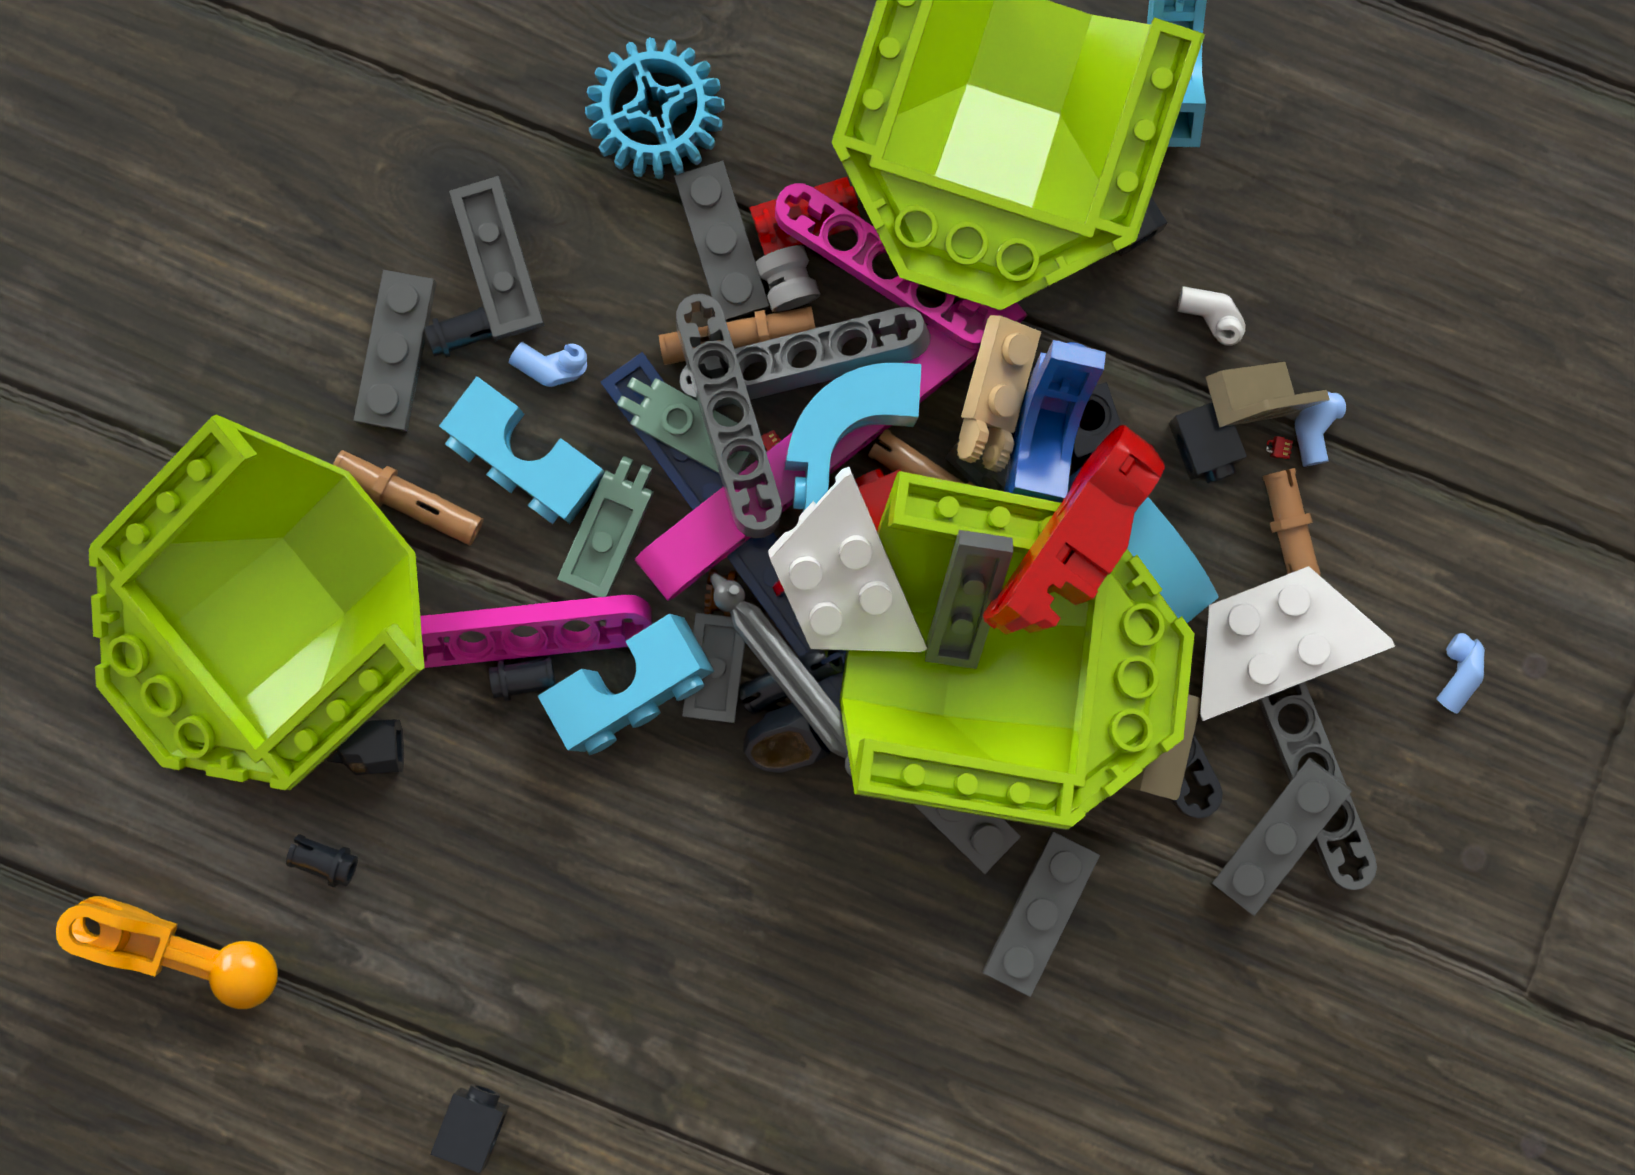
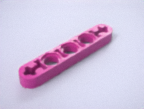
(859, 260)
(545, 618)

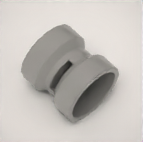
(787, 278)

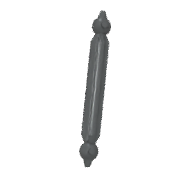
(782, 665)

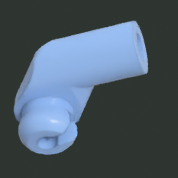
(553, 368)
(1311, 426)
(1468, 674)

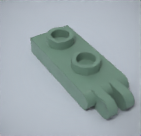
(677, 423)
(607, 530)

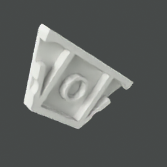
(843, 577)
(1280, 639)

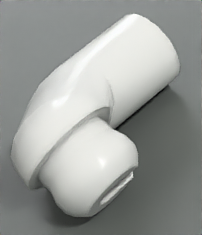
(1217, 310)

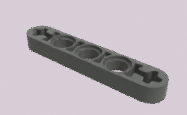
(828, 344)
(728, 440)
(1314, 740)

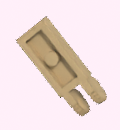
(997, 392)

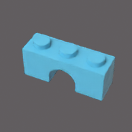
(483, 427)
(666, 666)

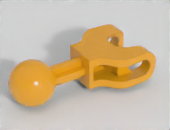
(136, 940)

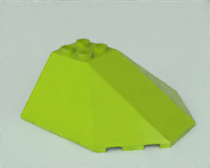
(1008, 137)
(252, 609)
(1047, 713)

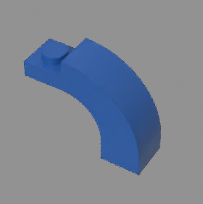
(1051, 419)

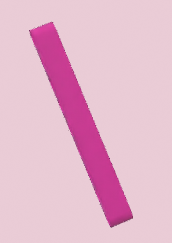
(709, 530)

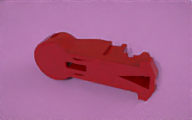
(1082, 536)

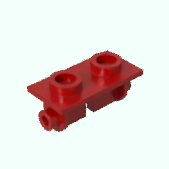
(774, 238)

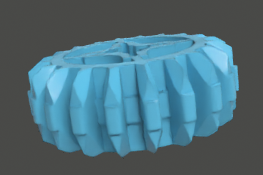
(675, 99)

